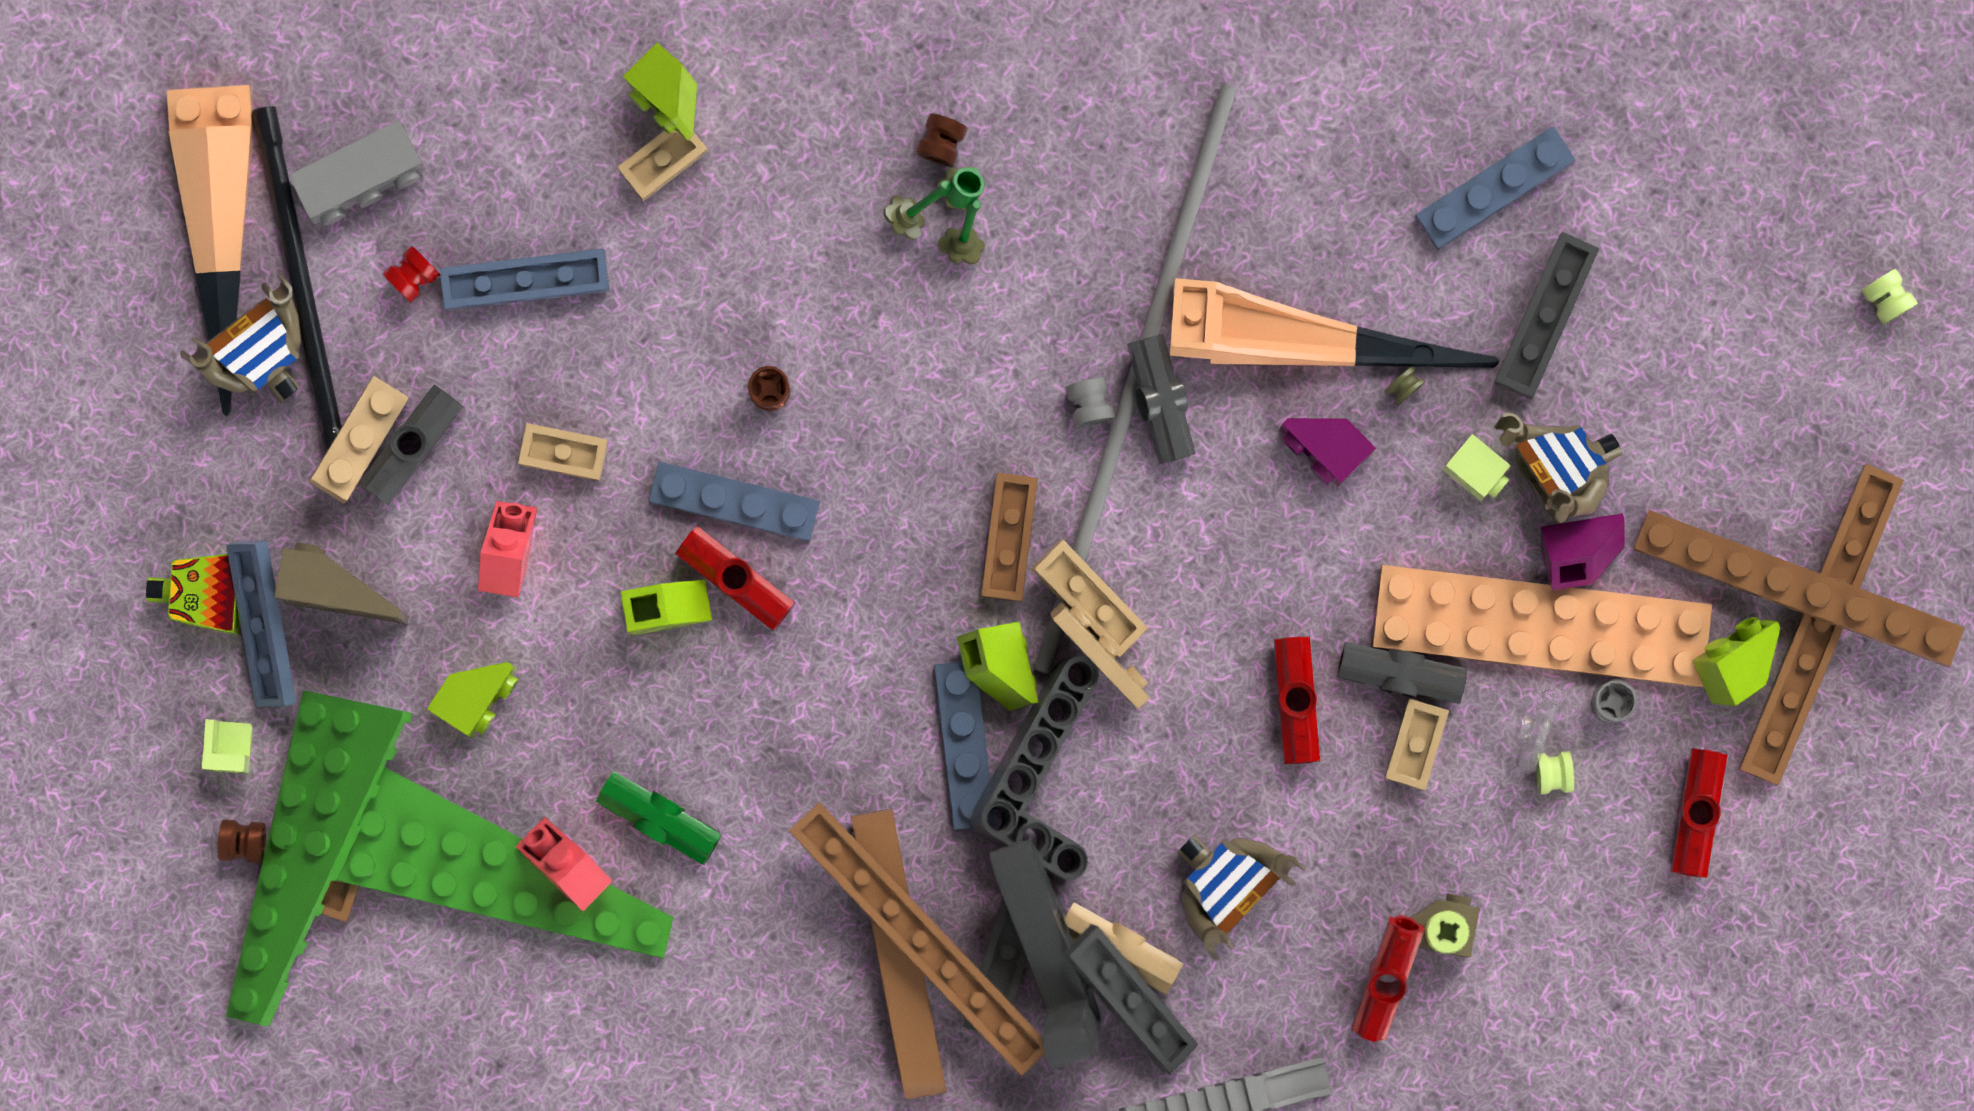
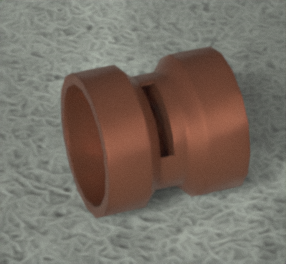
(941, 140)
(765, 383)
(242, 841)

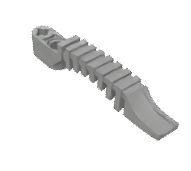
(1251, 1093)

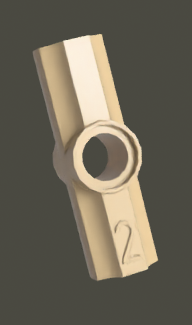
(1152, 964)

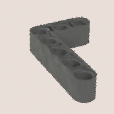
(1033, 770)
(1072, 1010)

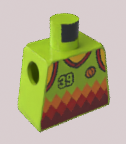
(198, 593)

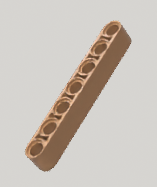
(902, 980)

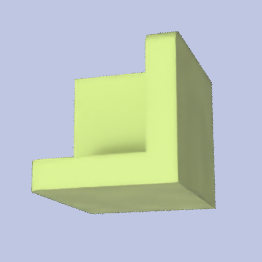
(227, 746)

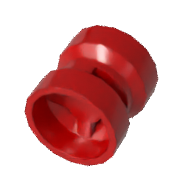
(411, 273)

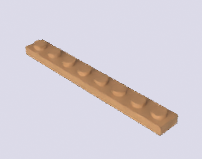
(1799, 589)
(1815, 639)
(919, 938)

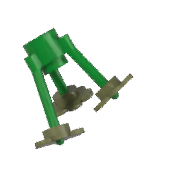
(961, 191)

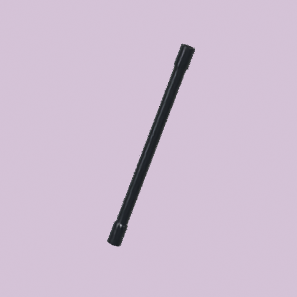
(271, 142)

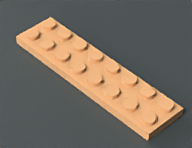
(1540, 626)

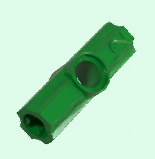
(658, 818)

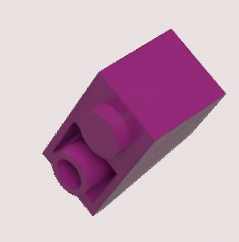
(1330, 443)
(1581, 549)

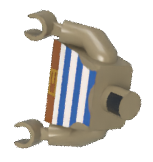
(254, 347)
(1561, 464)
(1228, 884)

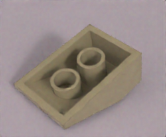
(317, 582)

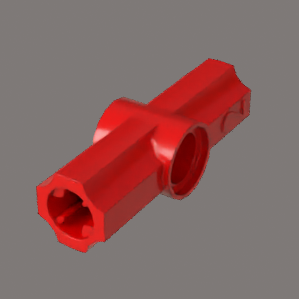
(713, 562)
(1293, 672)
(1702, 785)
(1393, 958)

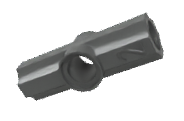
(1161, 399)
(429, 423)
(1402, 673)

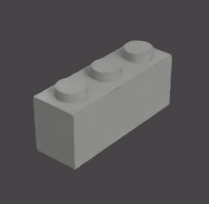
(357, 174)

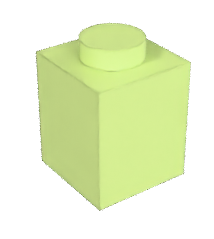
(1478, 469)

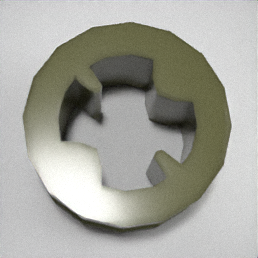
(1404, 386)

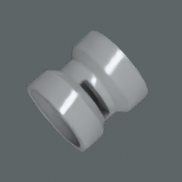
(1090, 402)
(1620, 699)

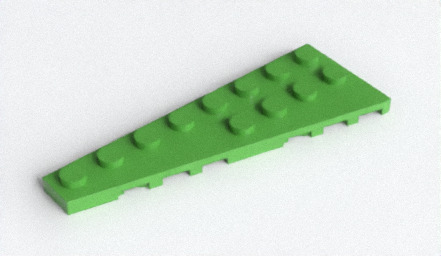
(322, 795)
(453, 858)

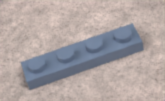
(1495, 188)
(524, 279)
(734, 501)
(261, 623)
(963, 742)

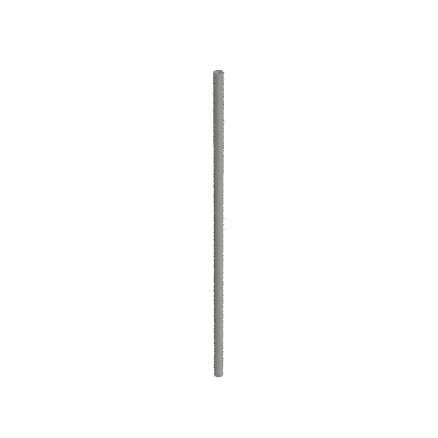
(1151, 328)

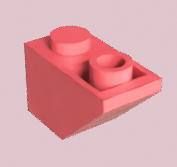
(506, 549)
(564, 863)

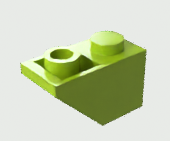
(666, 87)
(665, 606)
(1739, 663)
(999, 664)
(470, 695)

